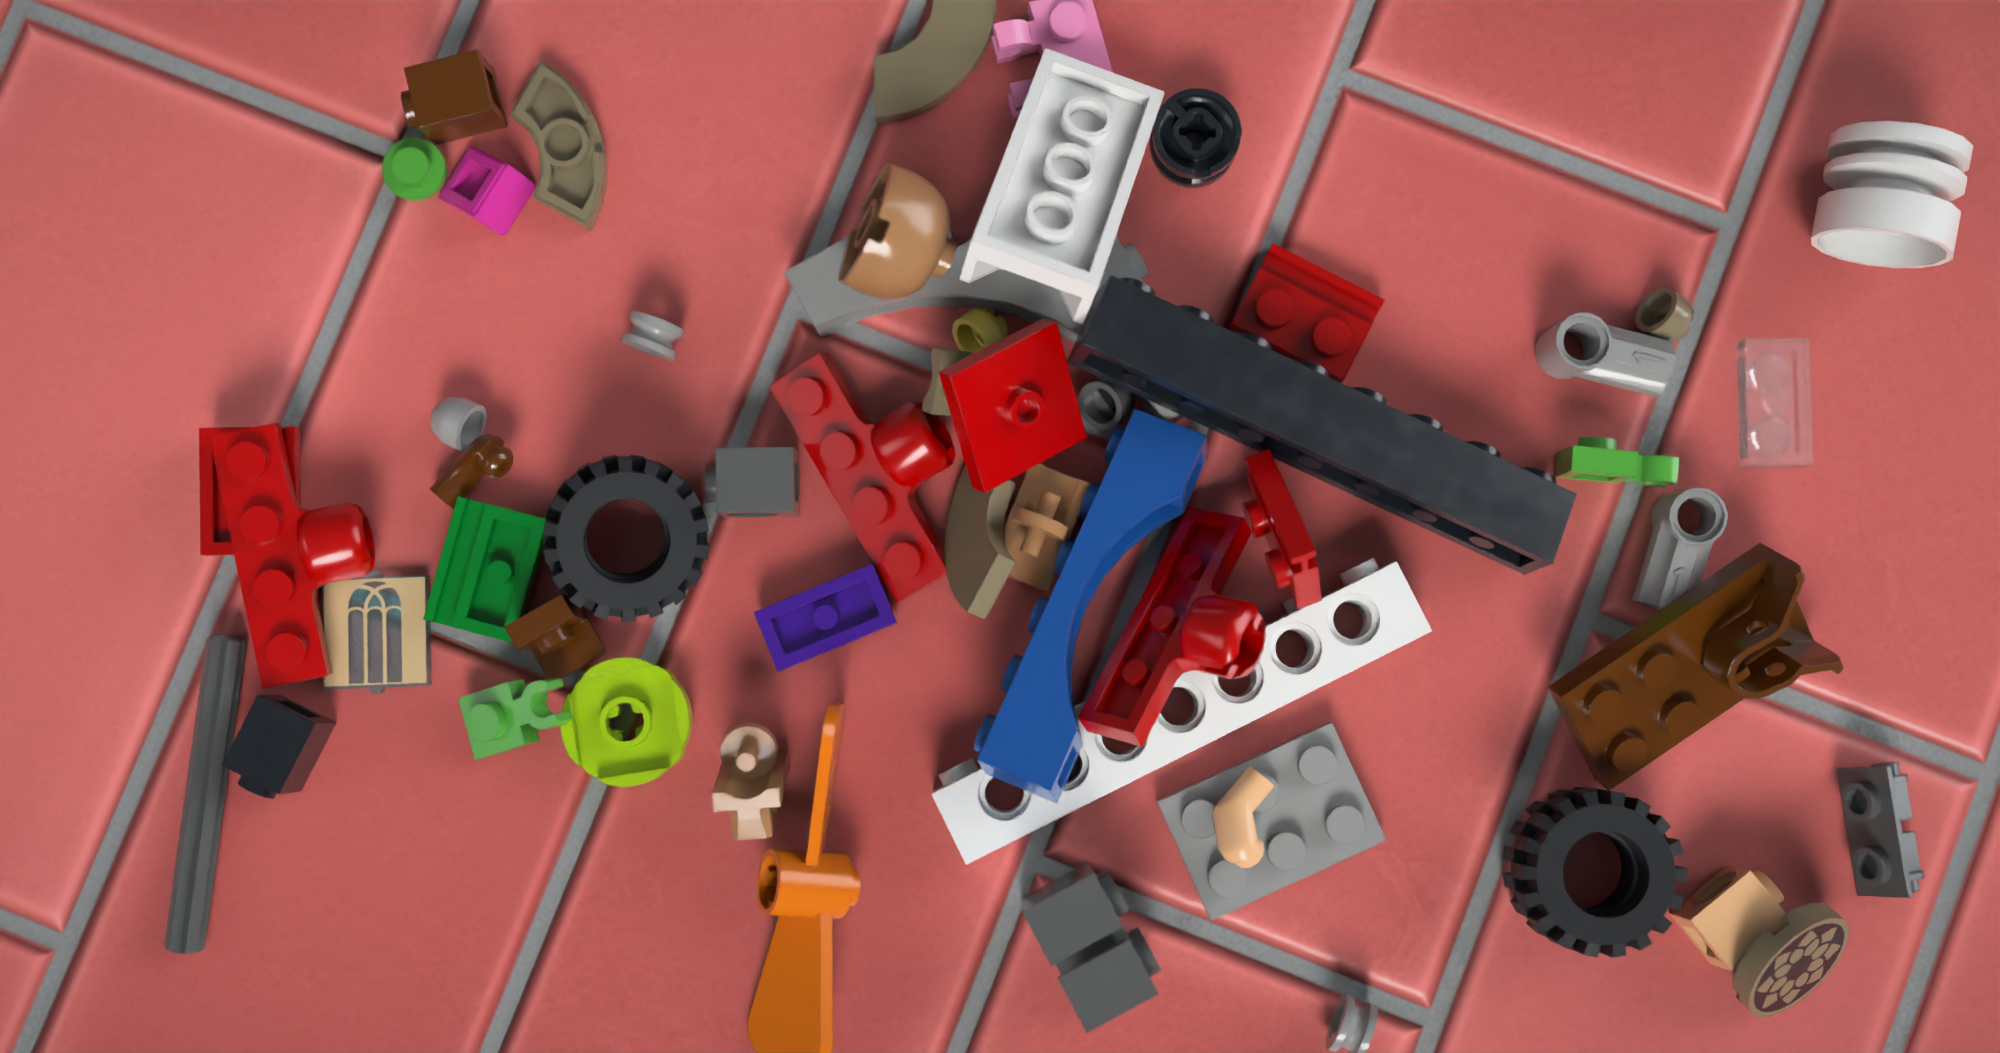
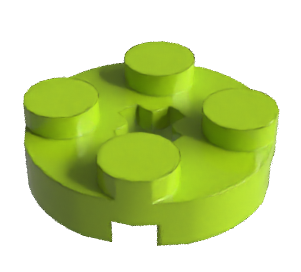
(599, 698)

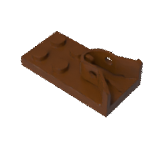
(1690, 664)

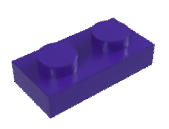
(825, 617)

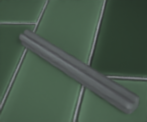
(204, 794)

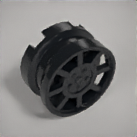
(1195, 137)

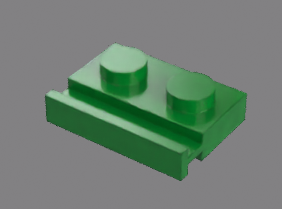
(486, 569)

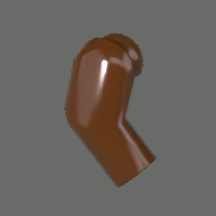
(481, 457)

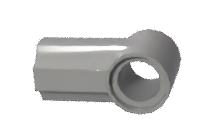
(1608, 355)
(1673, 557)

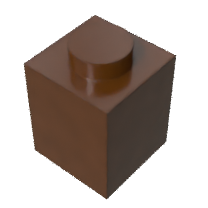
(453, 97)

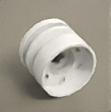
(1892, 194)

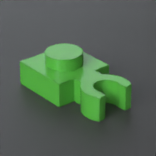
(1600, 461)
(509, 715)

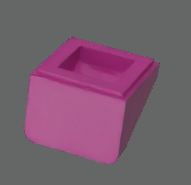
(487, 190)

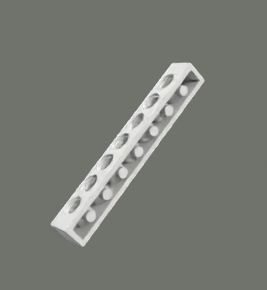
(1389, 622)

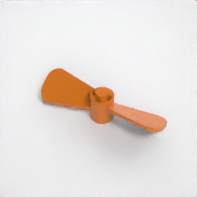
(806, 893)

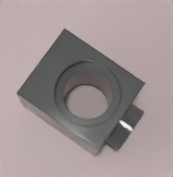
(754, 482)

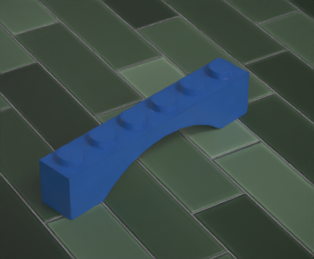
(1145, 486)

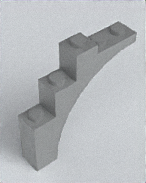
(836, 306)

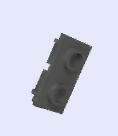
(1881, 853)

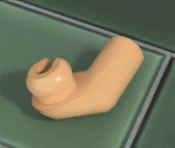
(1235, 820)

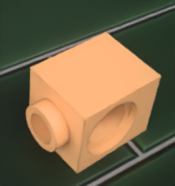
(1730, 914)

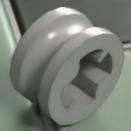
(652, 335)
(1351, 1026)

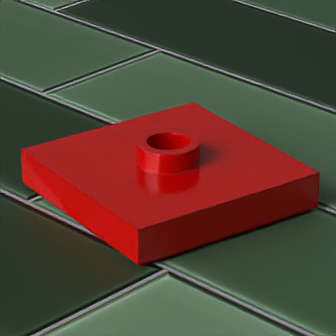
(1013, 404)

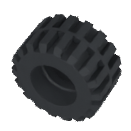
(634, 592)
(1644, 883)

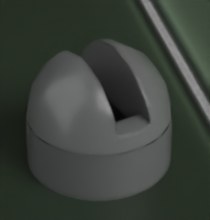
(1105, 403)

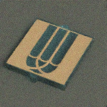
(377, 632)

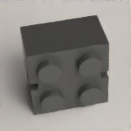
(1081, 934)

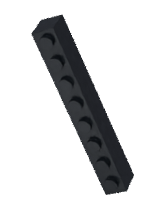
(1322, 425)

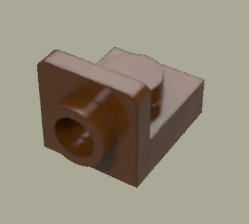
(558, 637)

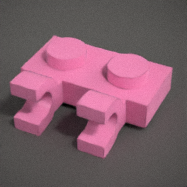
(1058, 25)

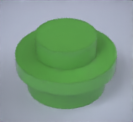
(414, 169)

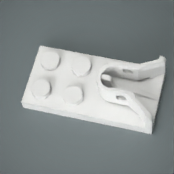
(1065, 179)

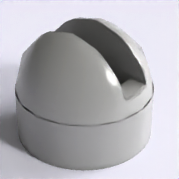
(458, 421)

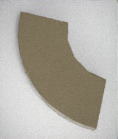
(935, 61)
(568, 146)
(976, 545)

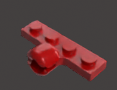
(872, 469)
(285, 552)
(1178, 629)

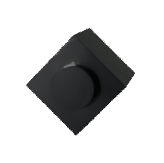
(277, 746)

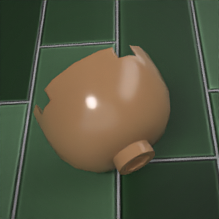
(898, 238)

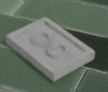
(1305, 822)

